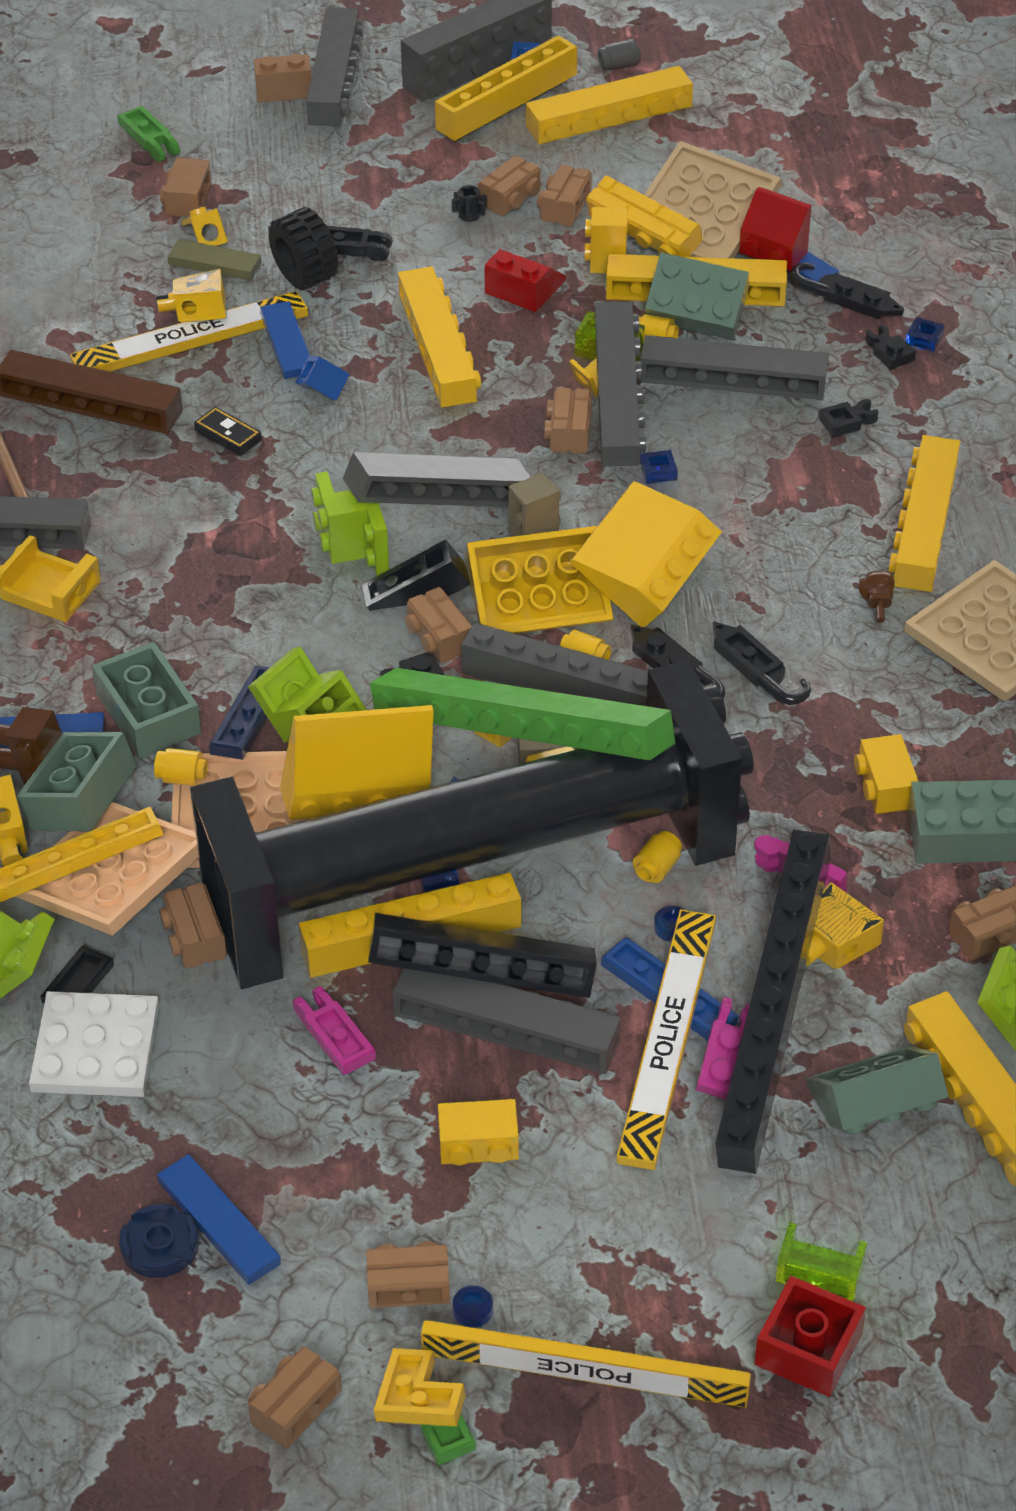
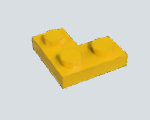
(411, 1396)

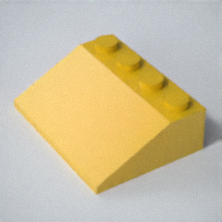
(645, 551)
(531, 584)
(355, 759)

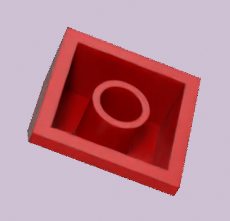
(775, 228)
(520, 280)

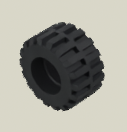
(303, 248)

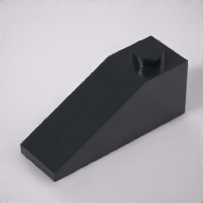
(428, 570)

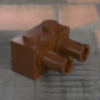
(28, 740)

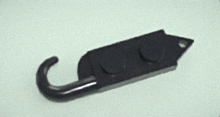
(848, 293)
(660, 650)
(756, 662)

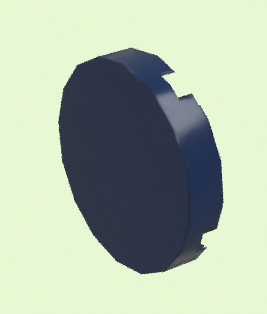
(159, 1241)

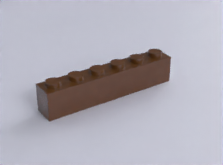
(90, 391)

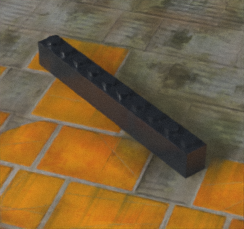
(773, 1003)

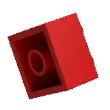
(810, 1336)

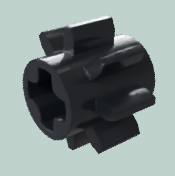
(469, 203)

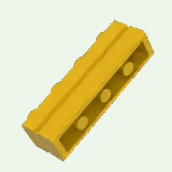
(648, 220)

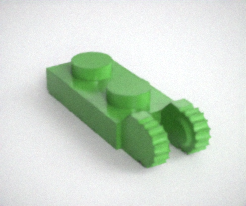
(148, 132)

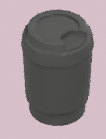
(619, 55)

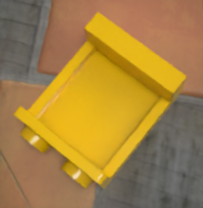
(46, 581)

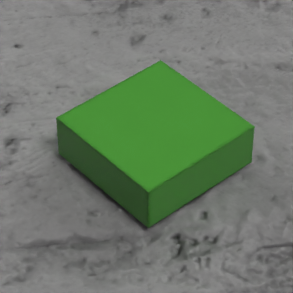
(448, 1441)

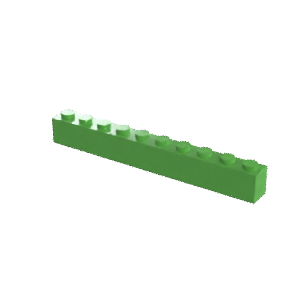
(530, 713)

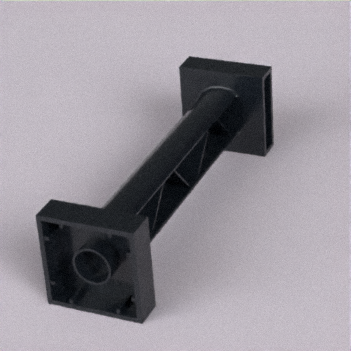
(469, 822)

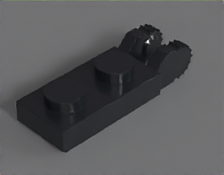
(361, 242)

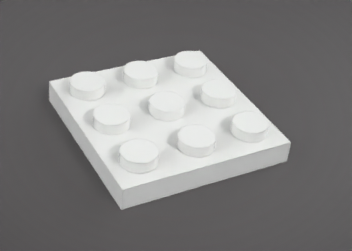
(94, 1044)

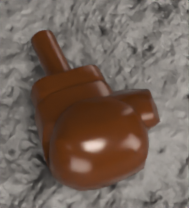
(878, 591)

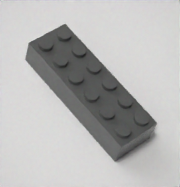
(471, 44)

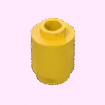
(659, 326)
(586, 644)
(180, 767)
(657, 857)

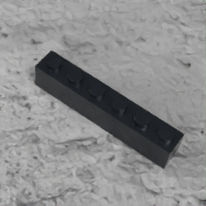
(482, 955)

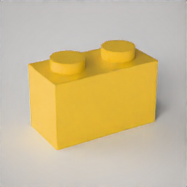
(607, 236)
(885, 772)
(478, 1132)

